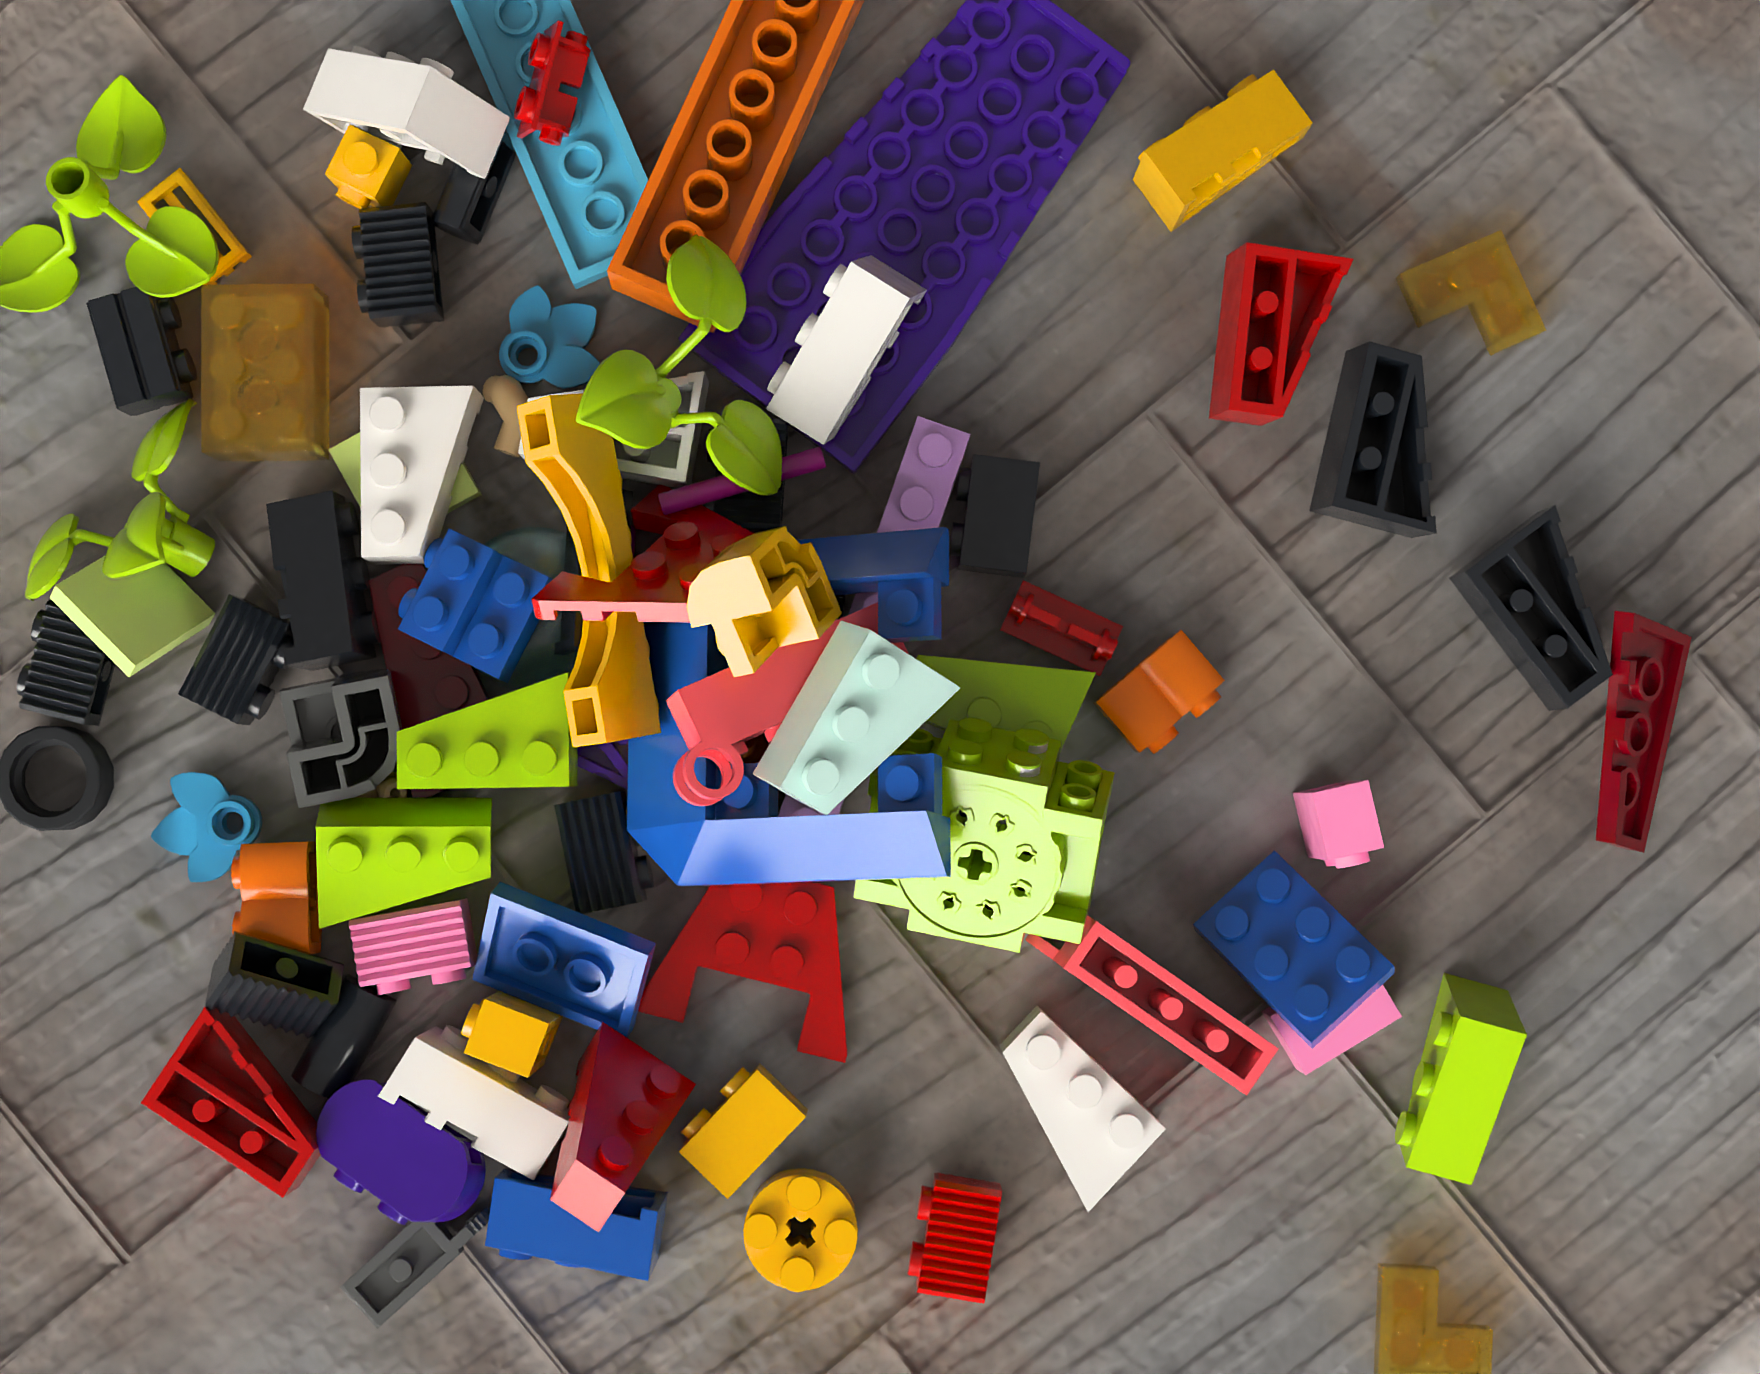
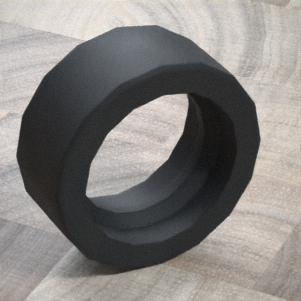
(15, 762)

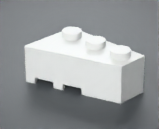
(407, 106)
(842, 346)
(480, 1101)

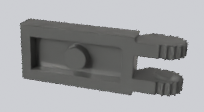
(407, 1266)

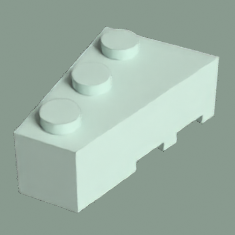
(850, 717)

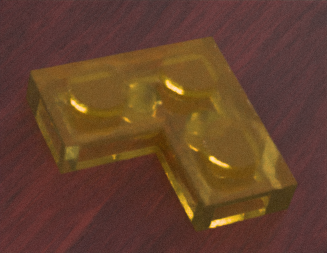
(1479, 278)
(1408, 1330)

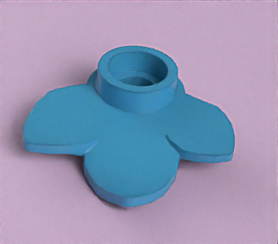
(556, 334)
(201, 825)

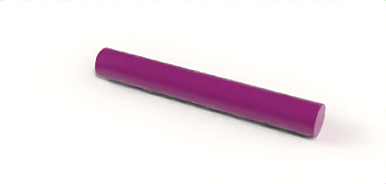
(722, 487)

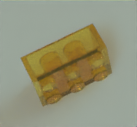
(264, 372)

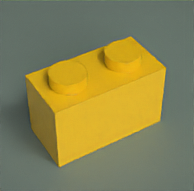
(510, 1033)
(742, 1129)

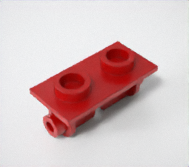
(554, 62)
(1061, 628)

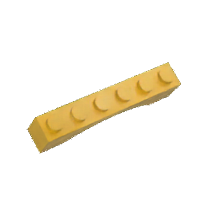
(611, 682)

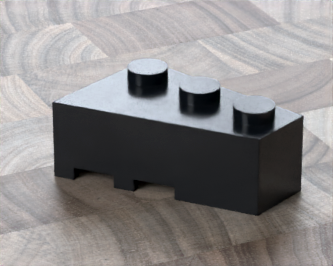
(1536, 611)

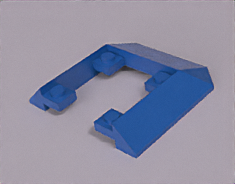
(741, 834)

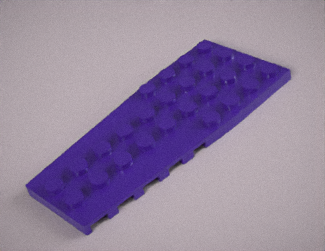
(933, 188)

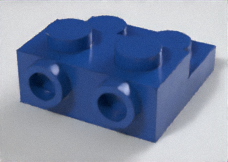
(473, 604)

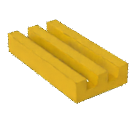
(165, 191)

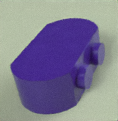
(398, 1156)

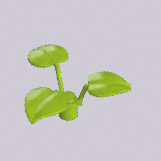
(173, 251)
(641, 404)
(147, 535)

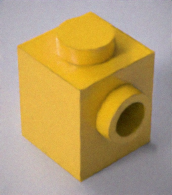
(367, 170)

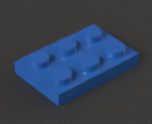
(1294, 949)
(562, 960)

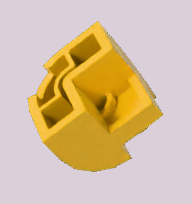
(762, 597)

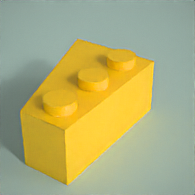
(1220, 148)

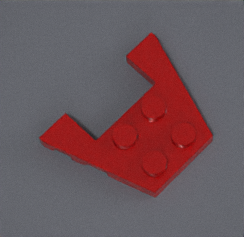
(656, 580)
(768, 935)

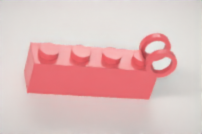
(729, 710)
(1164, 1004)

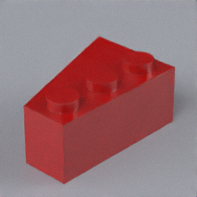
(1267, 327)
(236, 1103)
(615, 1122)

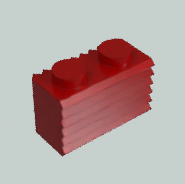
(957, 1237)

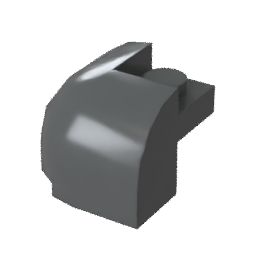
(341, 735)

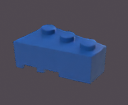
(529, 1224)

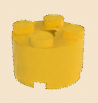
(798, 1261)

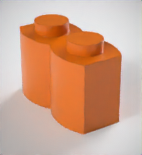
(1160, 693)
(278, 894)

